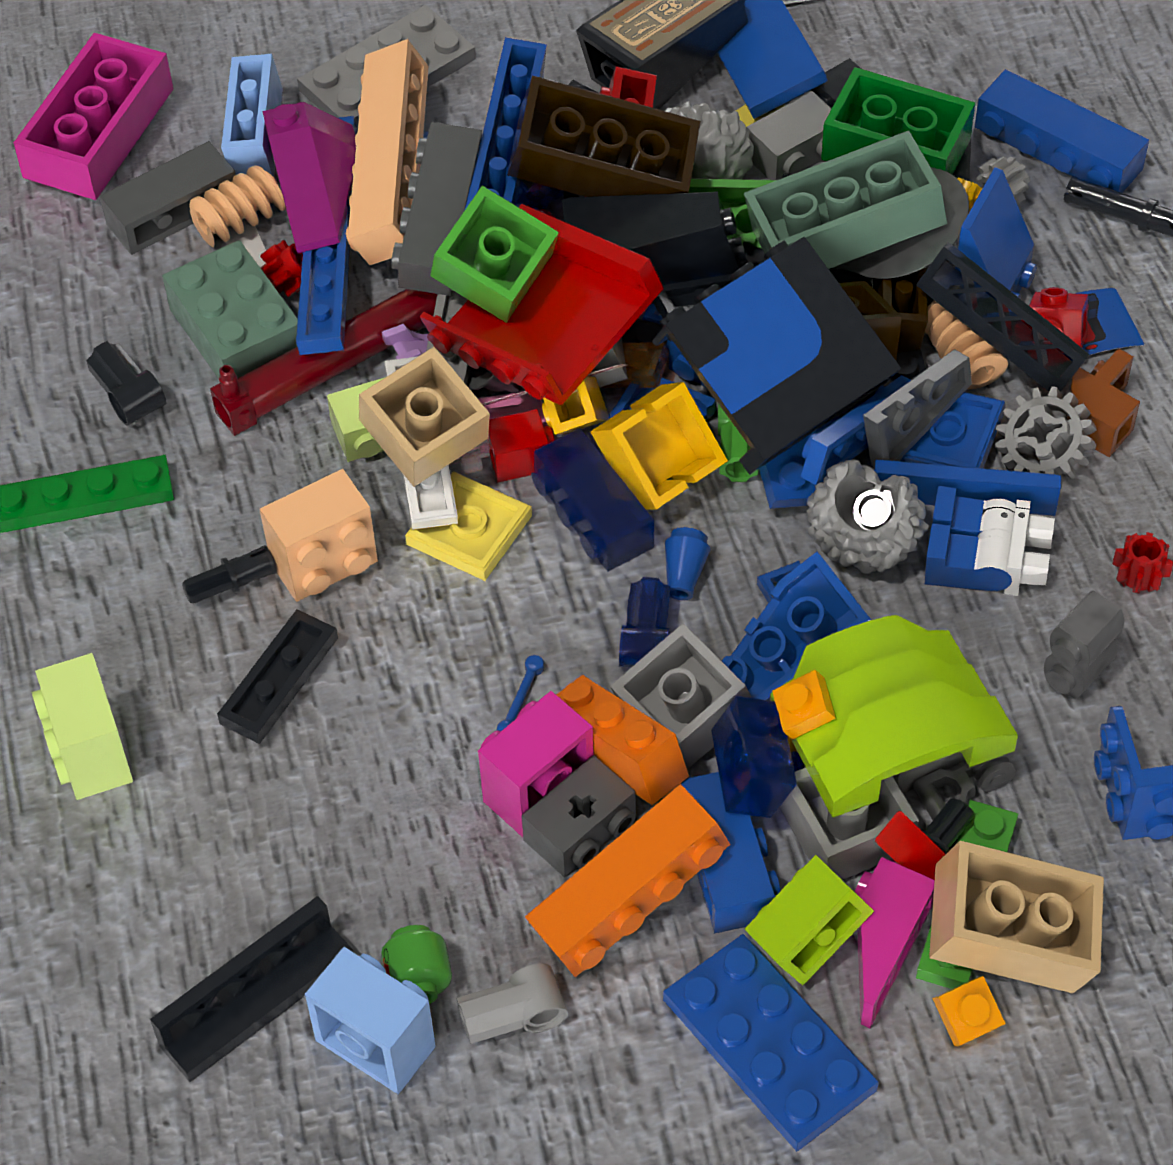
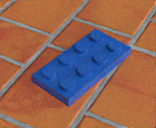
(770, 1042)

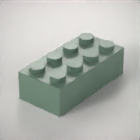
(851, 202)

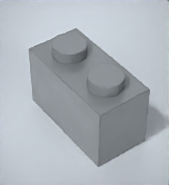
(789, 137)

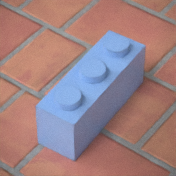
(251, 89)

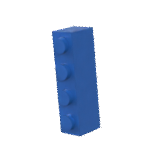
(1060, 132)

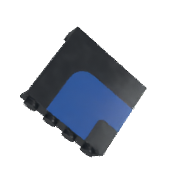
(780, 349)

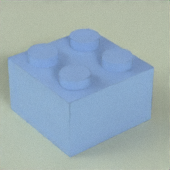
(371, 1018)

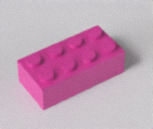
(94, 116)

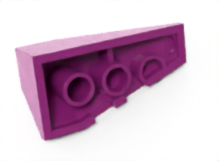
(314, 170)

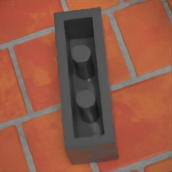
(160, 199)

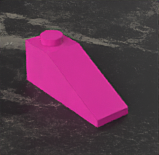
(885, 938)

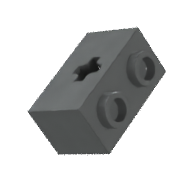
(579, 816)

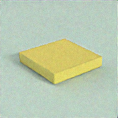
(484, 528)

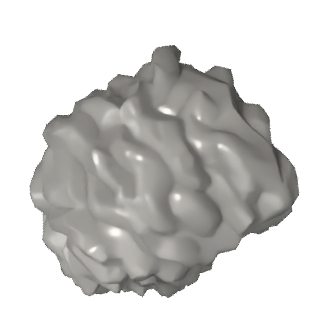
(722, 142)
(865, 518)

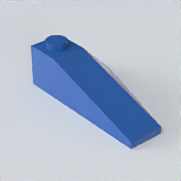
(802, 610)

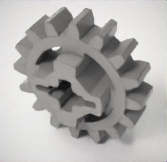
(1028, 429)

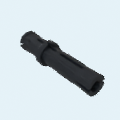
(1145, 214)

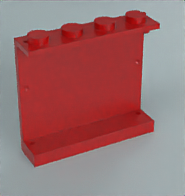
(565, 320)

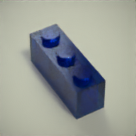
(593, 500)

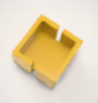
(660, 441)

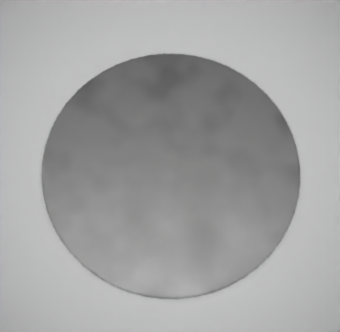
(922, 249)

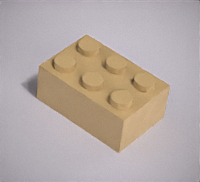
(1017, 917)

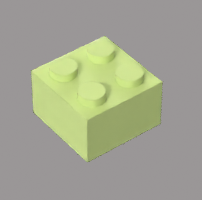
(80, 727)

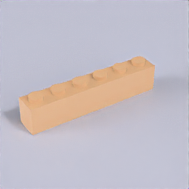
(386, 147)

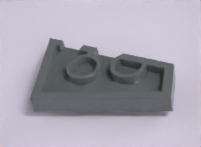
(914, 408)

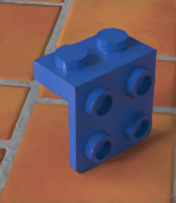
(1136, 796)

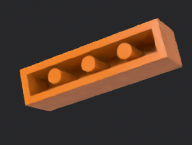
(628, 880)

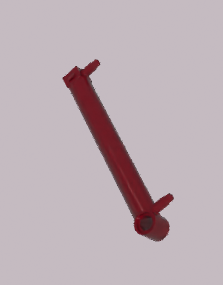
(290, 375)

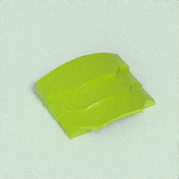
(897, 705)

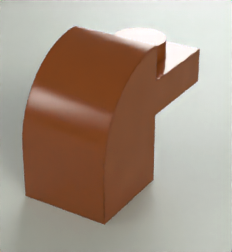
(1109, 406)

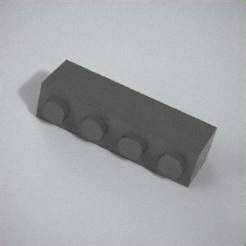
(437, 202)

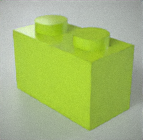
(808, 920)

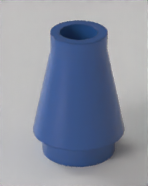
(685, 558)

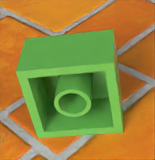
(494, 254)

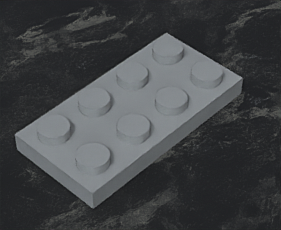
(337, 83)

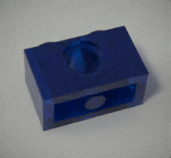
(753, 757)

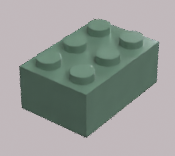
(231, 310)

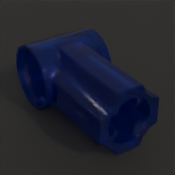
(645, 620)

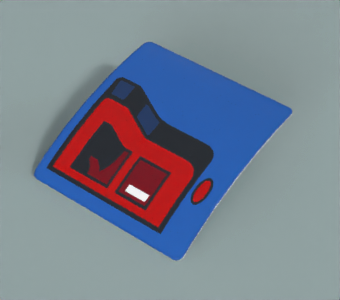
(1108, 323)

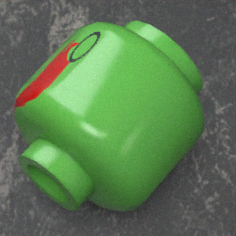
(419, 957)

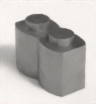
(1083, 644)

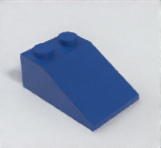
(998, 237)

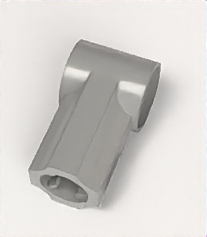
(526, 1001)

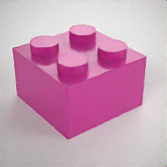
(532, 757)

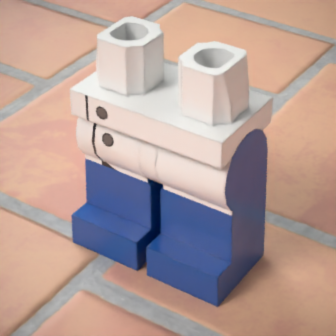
(984, 544)

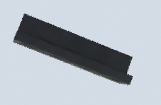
(997, 324)
(248, 990)

